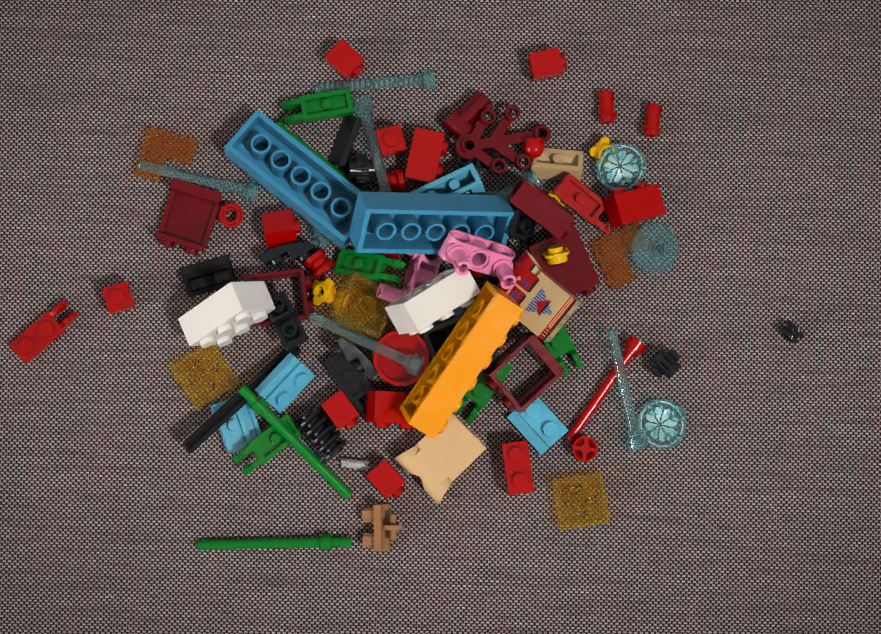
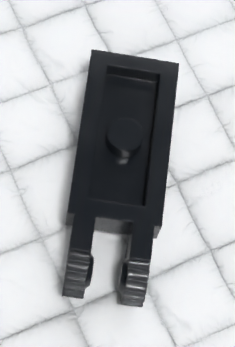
(349, 379)

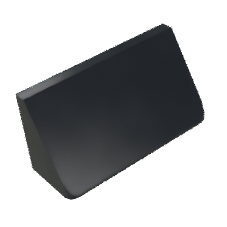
(345, 141)
(208, 275)

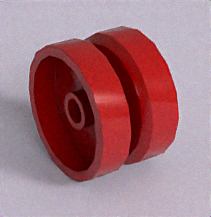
(393, 371)

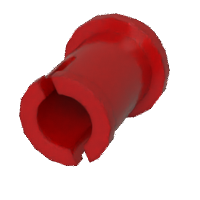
(606, 107)
(652, 120)

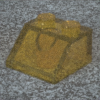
(358, 306)

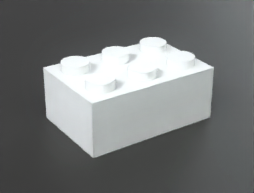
(432, 302)
(227, 314)

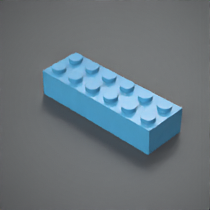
(295, 176)
(422, 220)

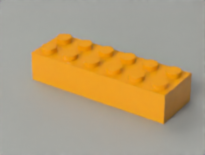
(461, 360)

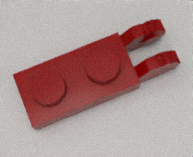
(582, 201)
(42, 333)

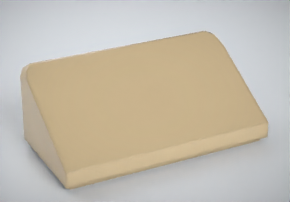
(556, 163)

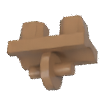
(384, 527)

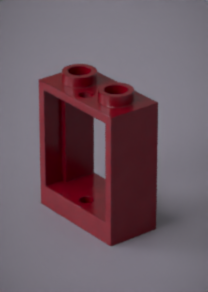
(542, 208)
(304, 282)
(552, 372)

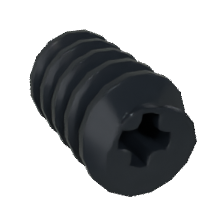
(321, 433)

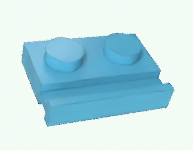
(285, 382)
(538, 425)
(239, 428)

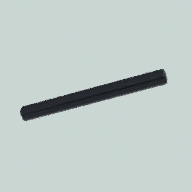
(233, 405)

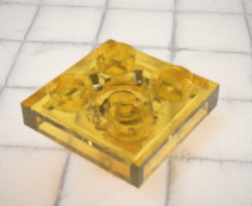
(200, 394)
(592, 485)

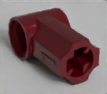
(464, 119)

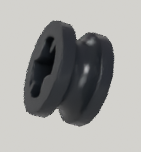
(791, 332)

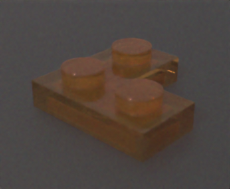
(164, 145)
(611, 256)

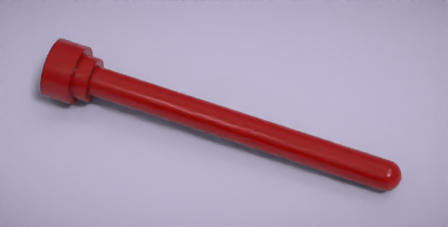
(632, 348)

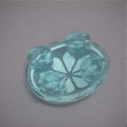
(621, 167)
(662, 423)

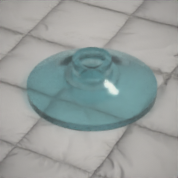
(644, 248)

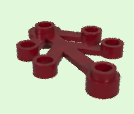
(498, 141)

